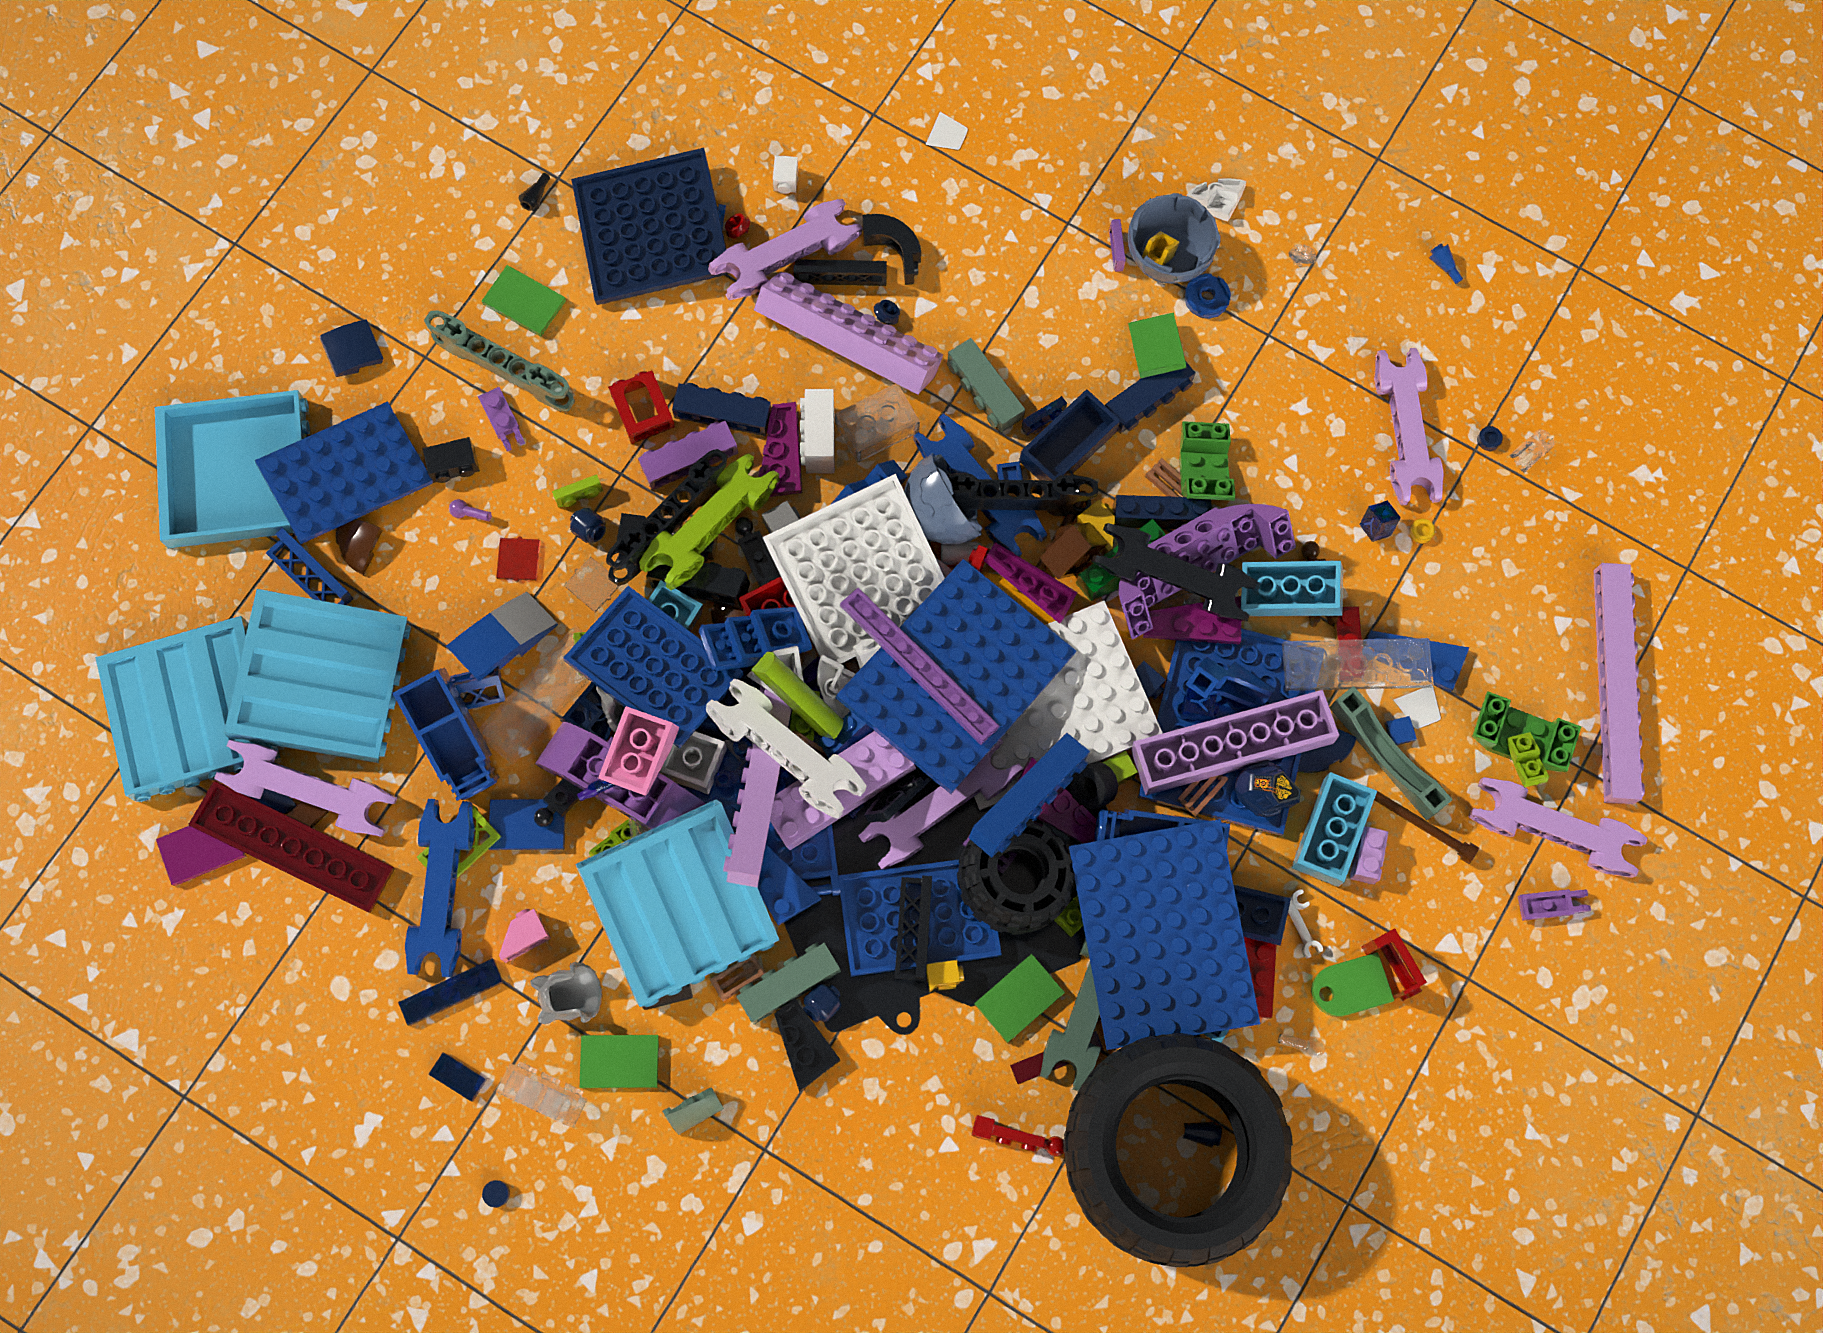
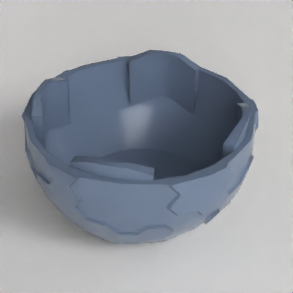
(1182, 220)
(935, 508)

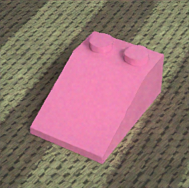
(638, 751)

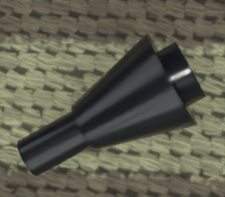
(531, 197)

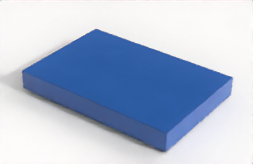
(516, 825)

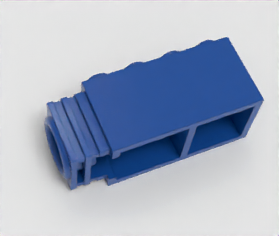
(447, 733)
(1133, 822)

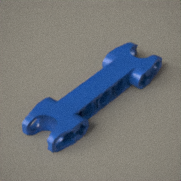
(955, 448)
(435, 928)

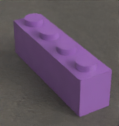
(679, 456)

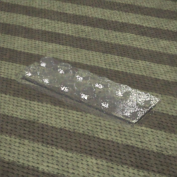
(1357, 664)
(534, 703)

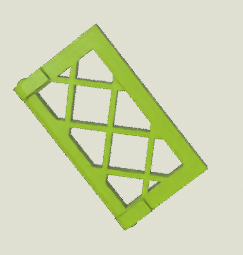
(479, 850)

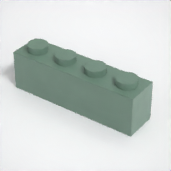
(985, 385)
(787, 983)

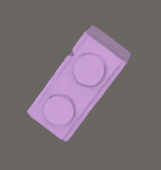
(1369, 856)

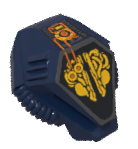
(1266, 789)

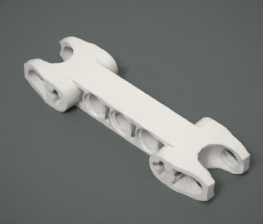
(817, 774)

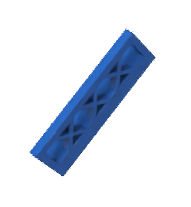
(311, 565)
(468, 683)

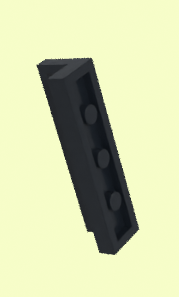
(841, 272)
(923, 928)

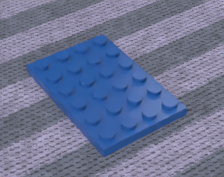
(343, 472)
(650, 663)
(872, 918)

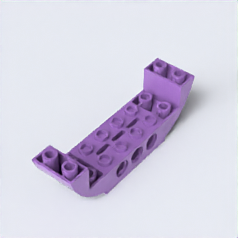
(1205, 542)
(579, 759)

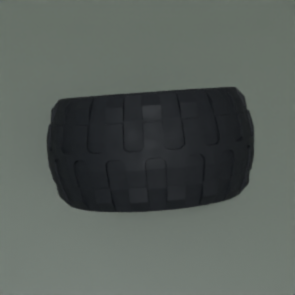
(1260, 1135)

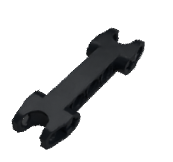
(696, 488)
(1056, 495)
(1136, 557)

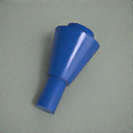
(1443, 258)

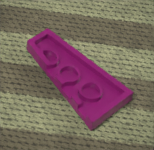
(783, 449)
(1038, 586)
(1194, 624)
(1066, 814)

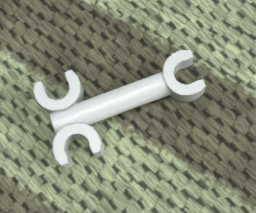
(1300, 925)

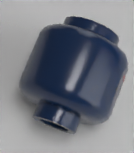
(587, 525)
(822, 1002)

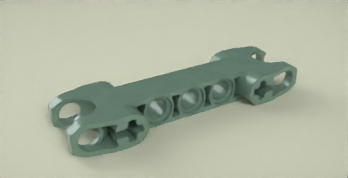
(535, 379)
(1074, 1043)

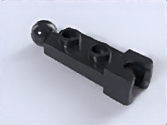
(756, 552)
(559, 800)

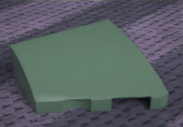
(693, 1110)

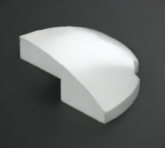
(1219, 197)
(831, 679)

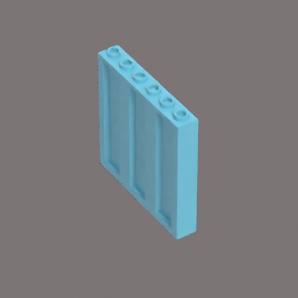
(317, 676)
(172, 708)
(672, 904)

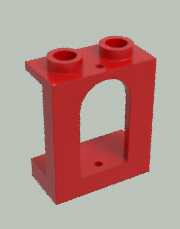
(647, 427)
(1410, 985)

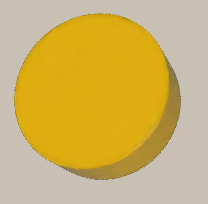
(1422, 531)

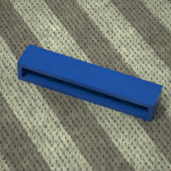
(1028, 795)

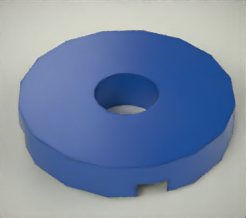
(1207, 308)

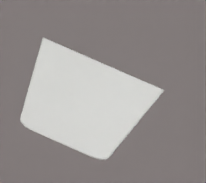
(947, 133)
(1420, 706)

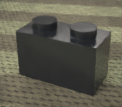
(451, 460)

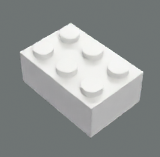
(817, 431)

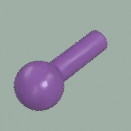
(459, 508)

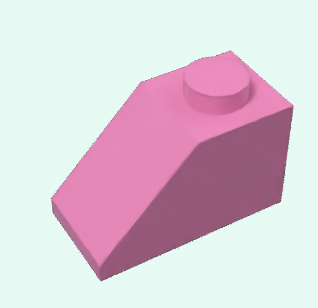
(523, 935)

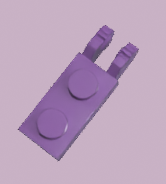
(501, 416)
(1551, 904)

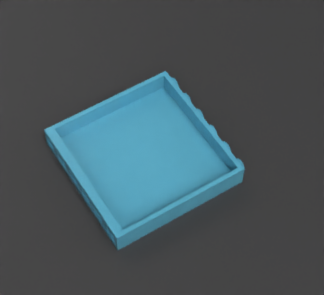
(209, 468)

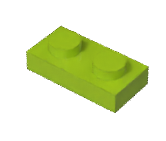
(576, 491)

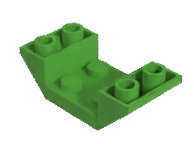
(1205, 461)
(1500, 721)

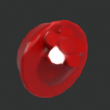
(737, 225)

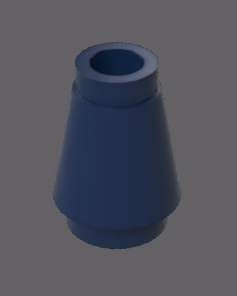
(1203, 1133)

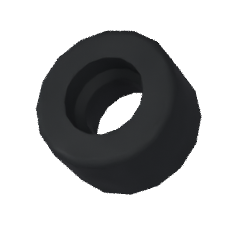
(1105, 782)

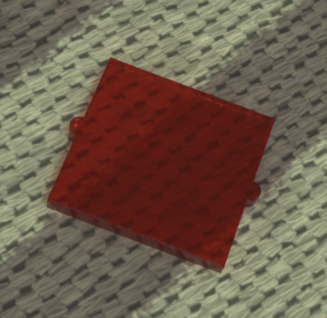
(518, 559)

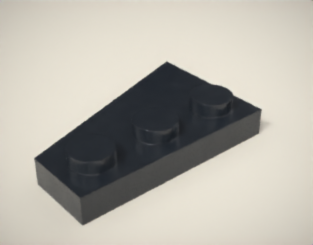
(896, 796)
(804, 1044)

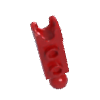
(985, 1128)

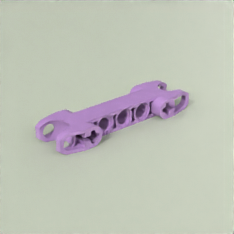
(753, 265)
(1414, 462)
(261, 772)
(906, 827)
(1600, 842)

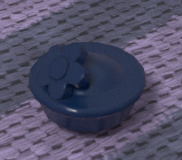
(887, 312)

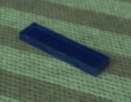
(450, 992)

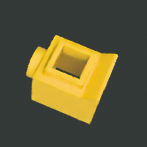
(1161, 246)
(944, 975)

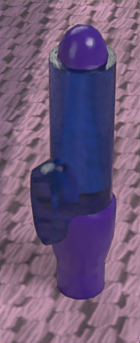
(594, 789)

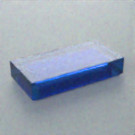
(457, 1077)

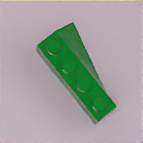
(1097, 582)

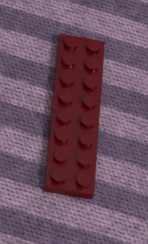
(291, 847)

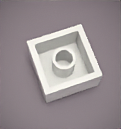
(695, 762)

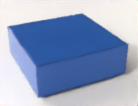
(1009, 471)
(1401, 730)

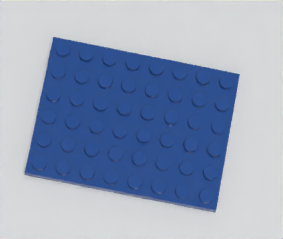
(985, 647)
(1264, 659)
(1164, 934)

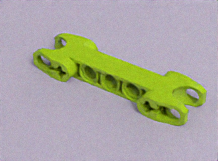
(684, 547)

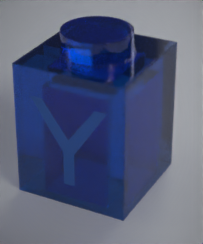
(1379, 521)
(1199, 708)

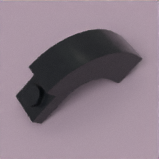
(891, 232)

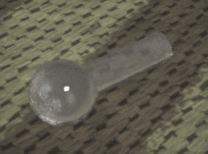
(1313, 1047)

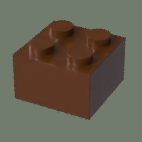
(1072, 549)

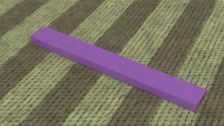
(919, 666)

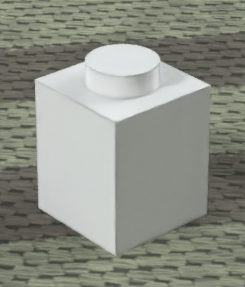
(785, 174)

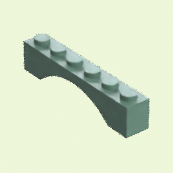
(1414, 783)

